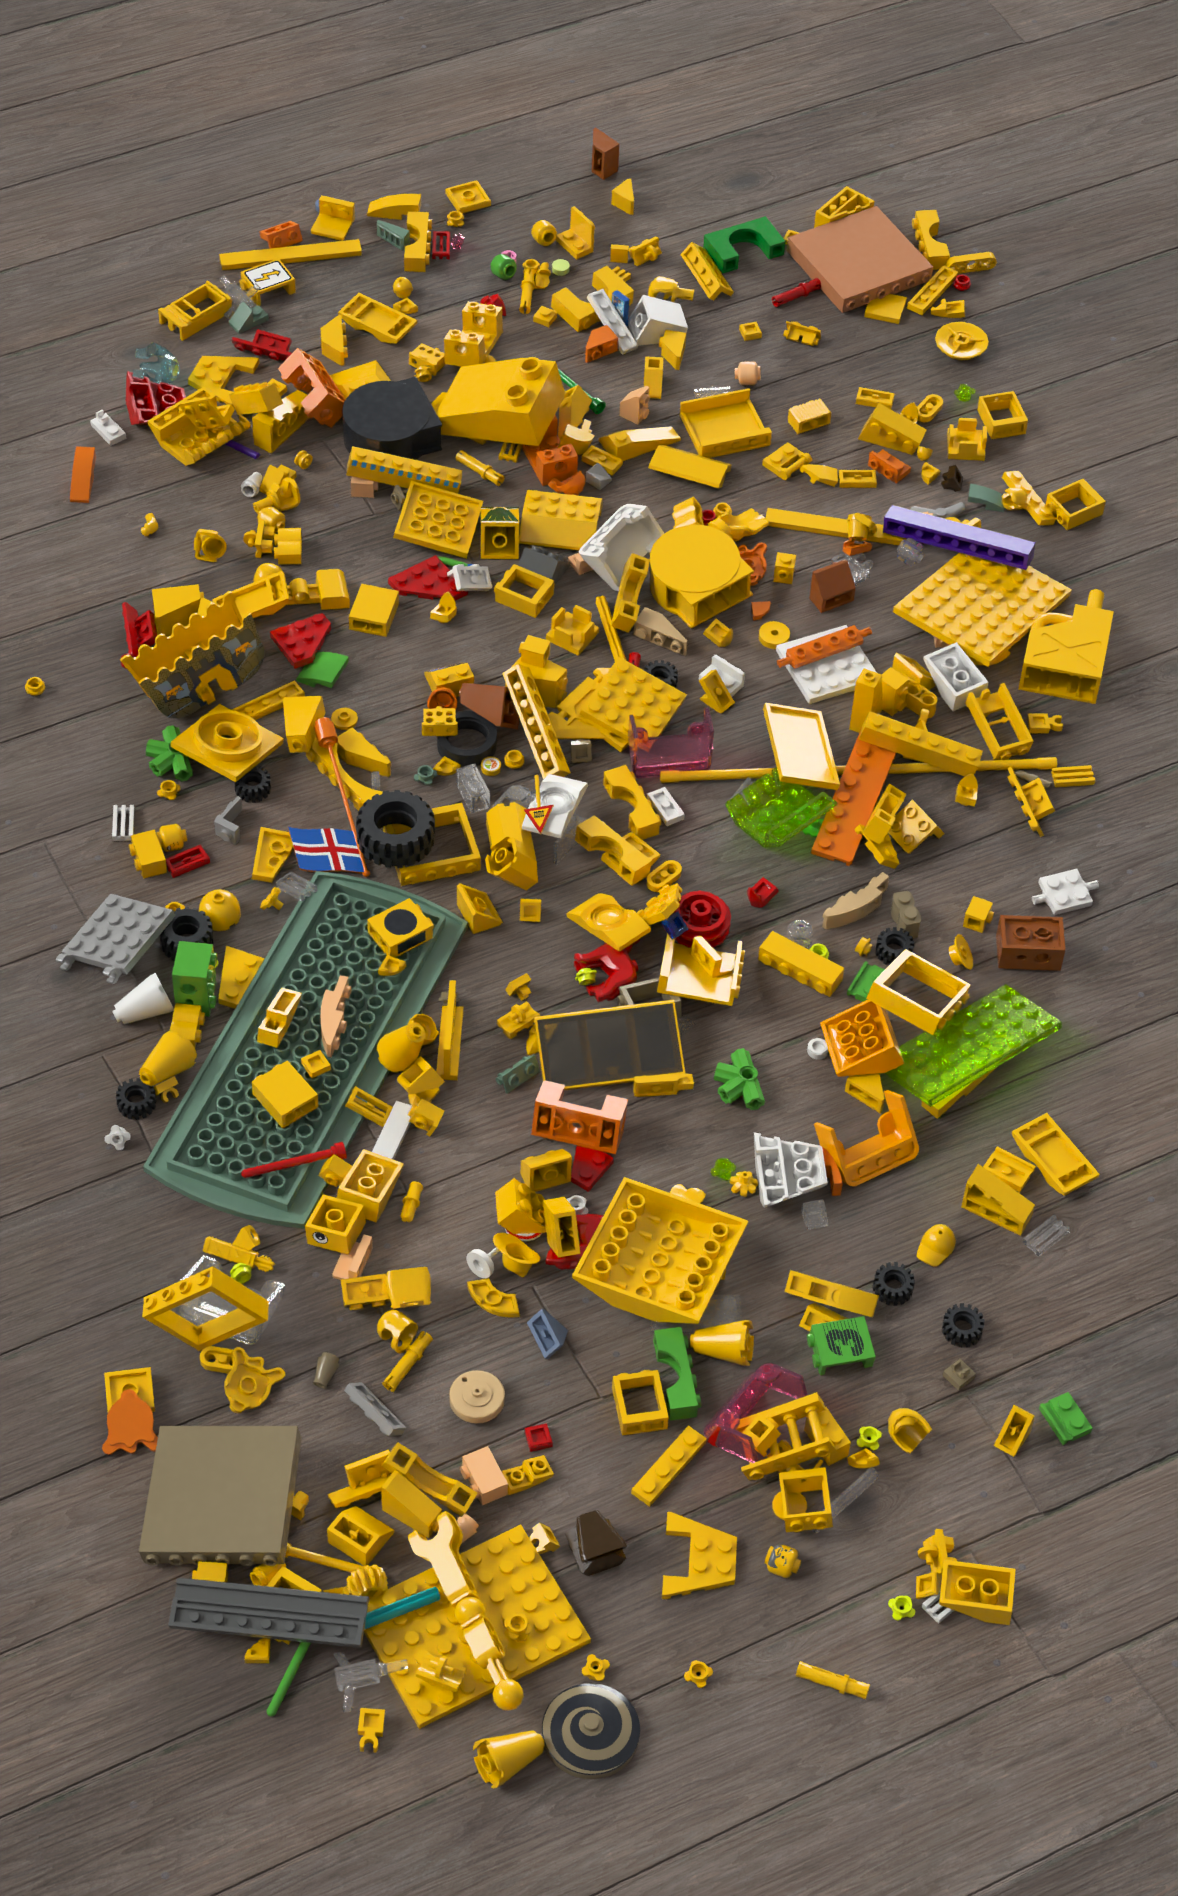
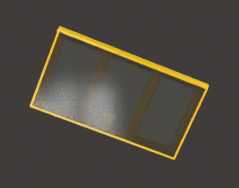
(609, 1044)

